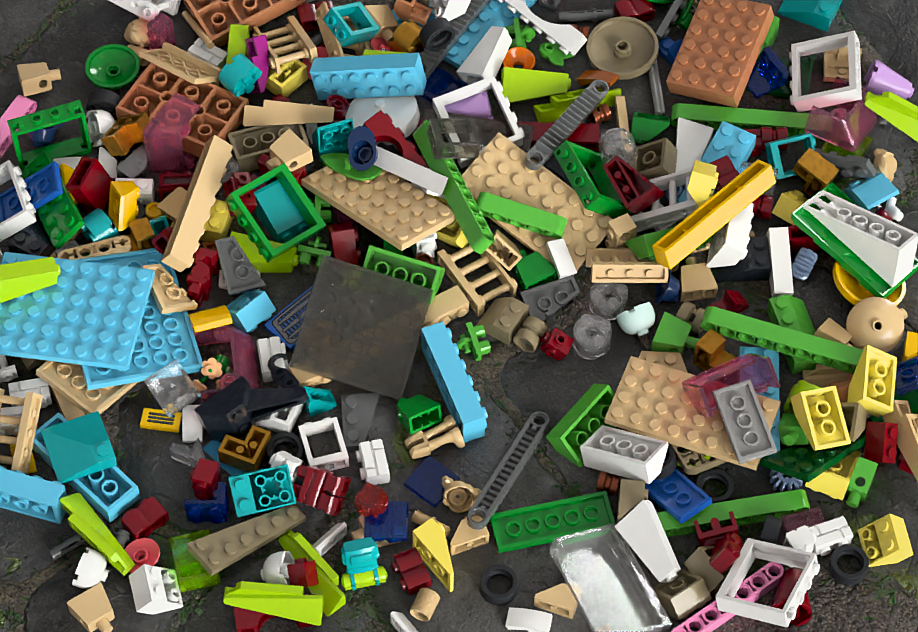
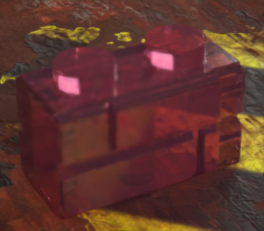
(160, 31)

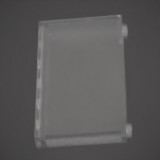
(608, 582)

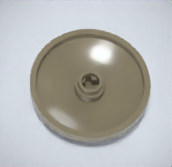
(623, 47)

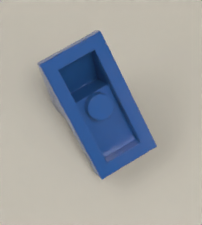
(669, 49)

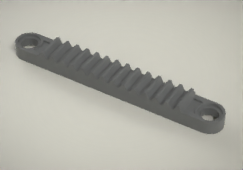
(430, 59)
(566, 124)
(508, 470)

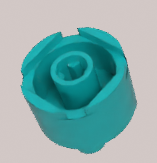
(239, 75)
(98, 227)

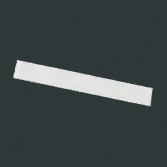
(410, 171)

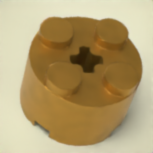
(407, 38)

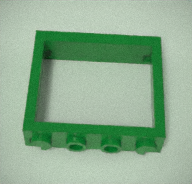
(48, 118)
(572, 160)
(299, 199)

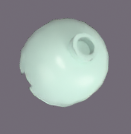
(637, 320)

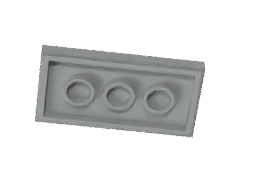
(744, 421)

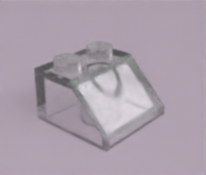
(172, 388)

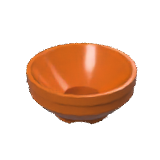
(519, 56)

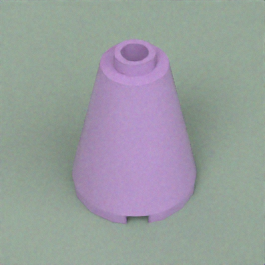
(884, 79)
(475, 105)

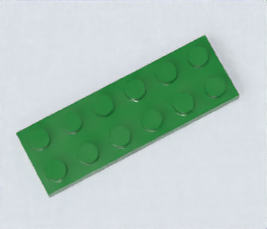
(59, 215)
(550, 520)

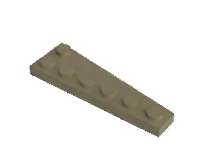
(233, 543)

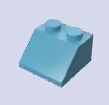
(871, 191)
(250, 310)

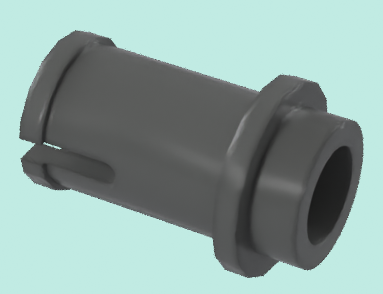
(122, 537)

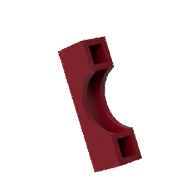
(384, 130)
(251, 621)

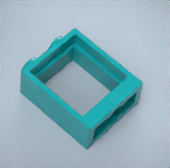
(361, 19)
(774, 156)

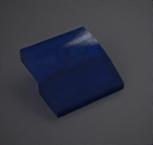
(390, 525)

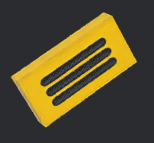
(158, 420)

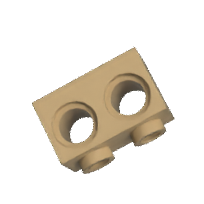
(619, 231)

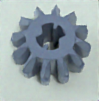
(803, 263)
(784, 482)

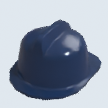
(44, 136)
(362, 148)
(668, 291)

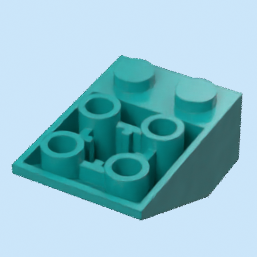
(332, 138)
(261, 490)

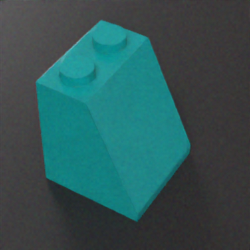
(279, 212)

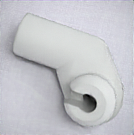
(892, 211)

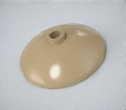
(863, 318)

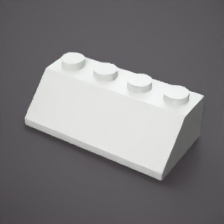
(731, 240)
(624, 454)

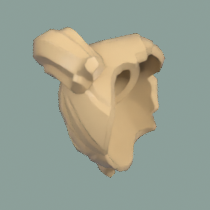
(137, 32)
(885, 163)
(466, 493)

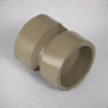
(687, 313)
(530, 334)

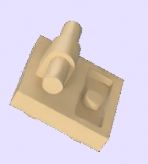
(836, 64)

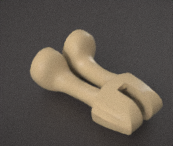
(421, 447)

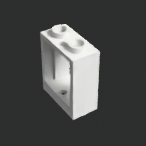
(331, 461)

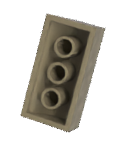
(254, 141)

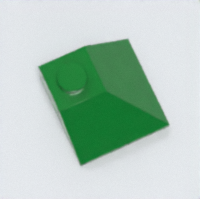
(647, 126)

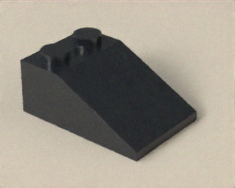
(31, 241)
(754, 267)

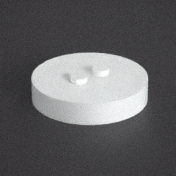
(401, 109)

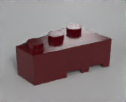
(631, 186)

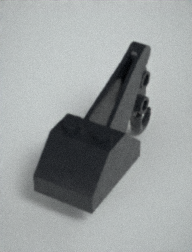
(239, 405)

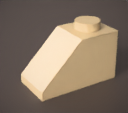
(468, 538)
(557, 600)

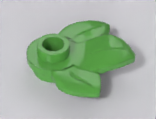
(553, 53)

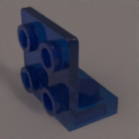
(767, 74)
(209, 510)

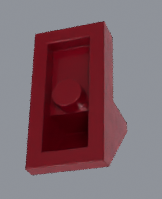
(732, 301)

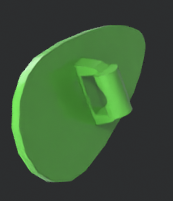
(340, 163)

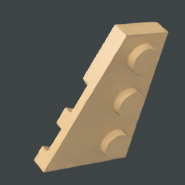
(167, 294)

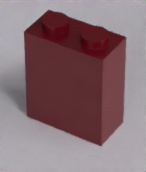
(90, 184)

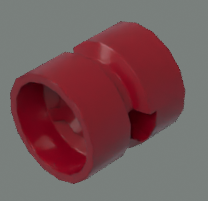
(341, 108)
(769, 135)
(763, 206)

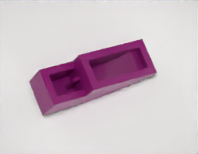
(259, 55)

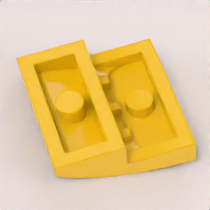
(210, 318)

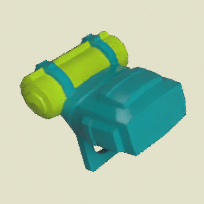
(361, 564)

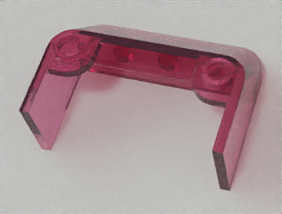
(839, 126)
(165, 135)
(242, 354)
(745, 367)

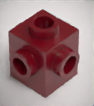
(556, 344)

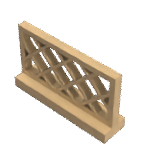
(182, 64)

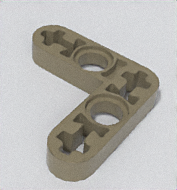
(693, 458)

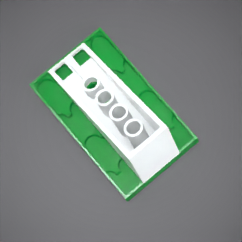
(859, 240)

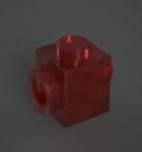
(371, 500)

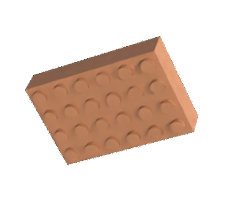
(217, 15)
(720, 50)
(218, 114)

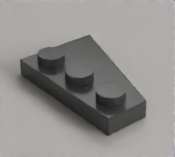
(671, 17)
(849, 166)
(236, 267)
(550, 297)
(357, 417)

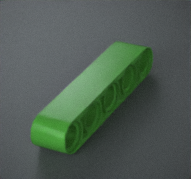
(521, 215)

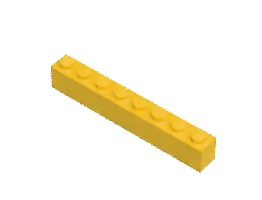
(713, 214)

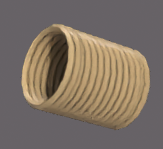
(424, 604)

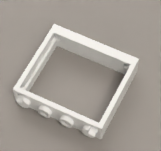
(472, 89)
(834, 96)
(24, 217)
(774, 553)

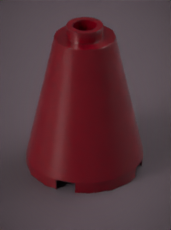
(786, 585)

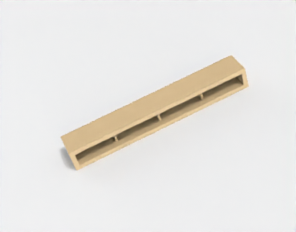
(197, 204)

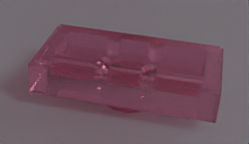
(808, 518)

